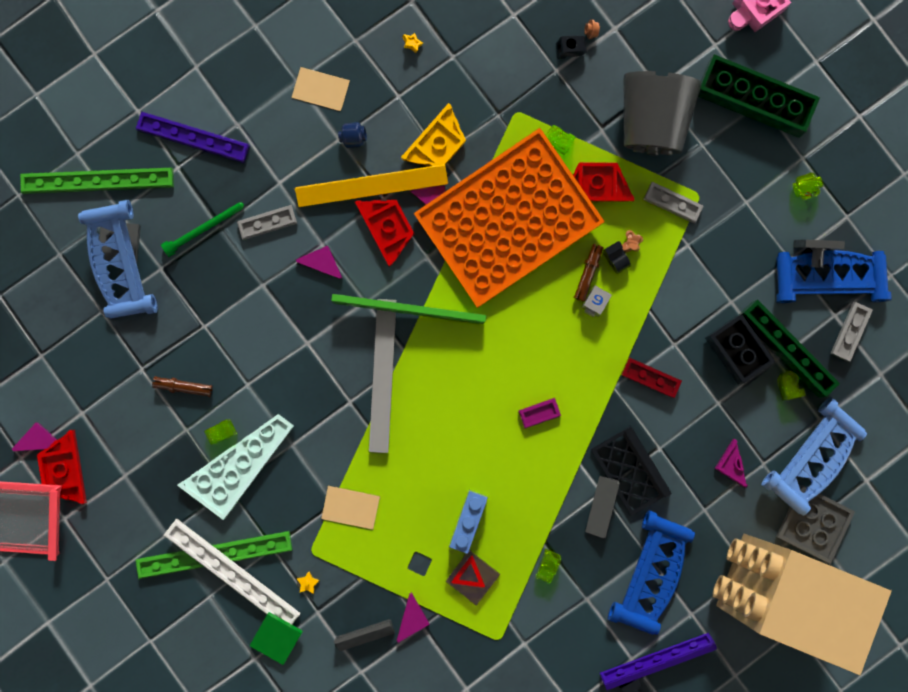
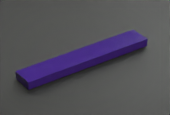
(192, 137)
(658, 661)

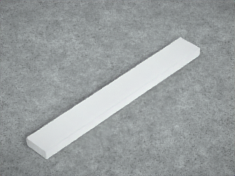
(230, 572)

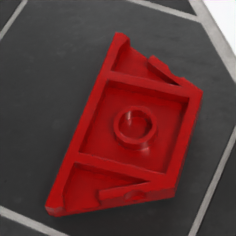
(603, 182)
(387, 226)
(62, 467)

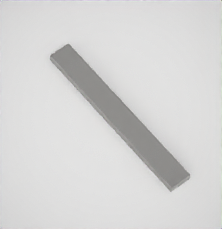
(382, 380)

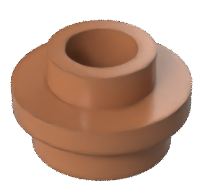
(592, 29)

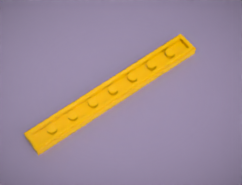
(371, 185)

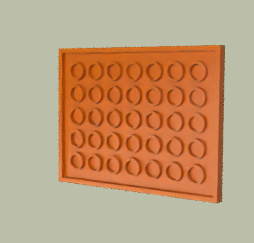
(509, 217)

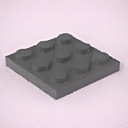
(818, 530)

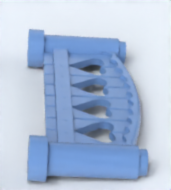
(113, 219)
(786, 483)

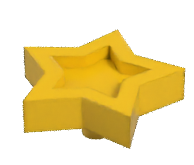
(412, 42)
(307, 583)

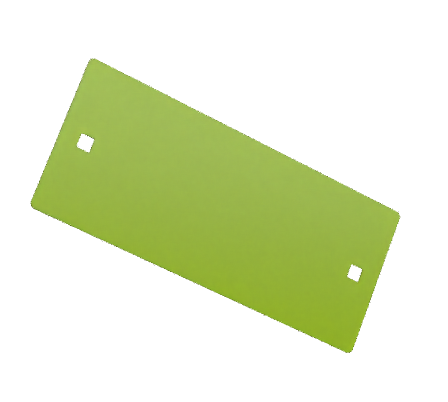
(461, 402)

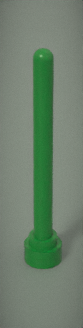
(170, 247)

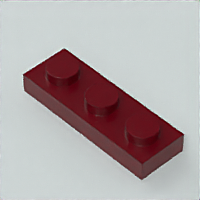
(651, 378)

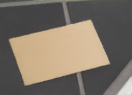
(320, 89)
(350, 507)

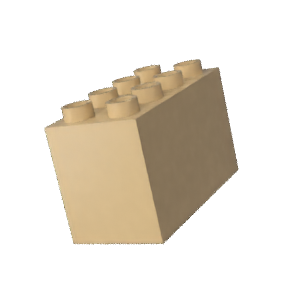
(801, 602)

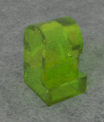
(559, 139)
(788, 386)
(220, 432)
(548, 566)

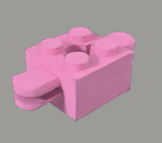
(755, 13)

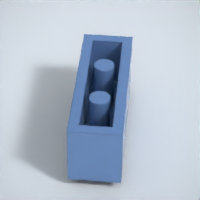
(468, 521)

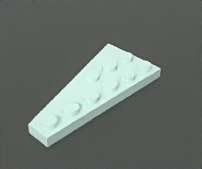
(230, 474)

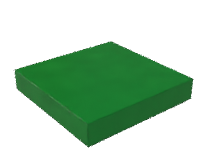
(276, 638)

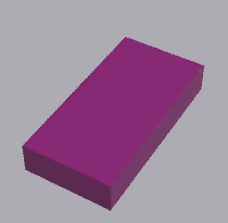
(539, 413)

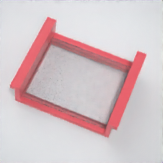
(30, 518)

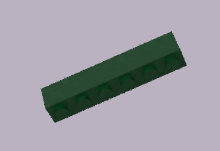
(789, 349)

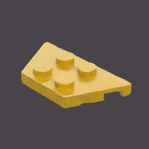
(437, 142)

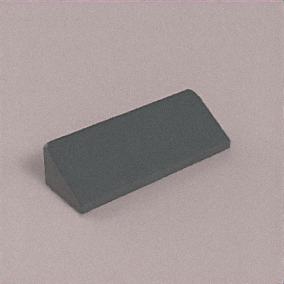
(602, 506)
(364, 635)

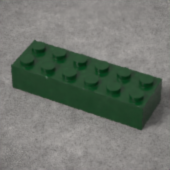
(757, 96)

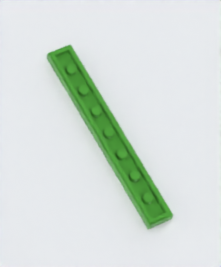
(97, 180)
(408, 309)
(233, 550)

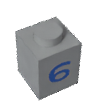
(596, 301)

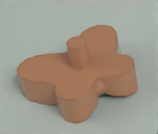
(632, 242)

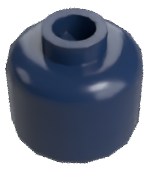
(352, 135)

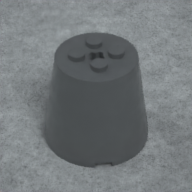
(658, 111)

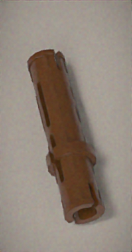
(588, 273)
(182, 386)

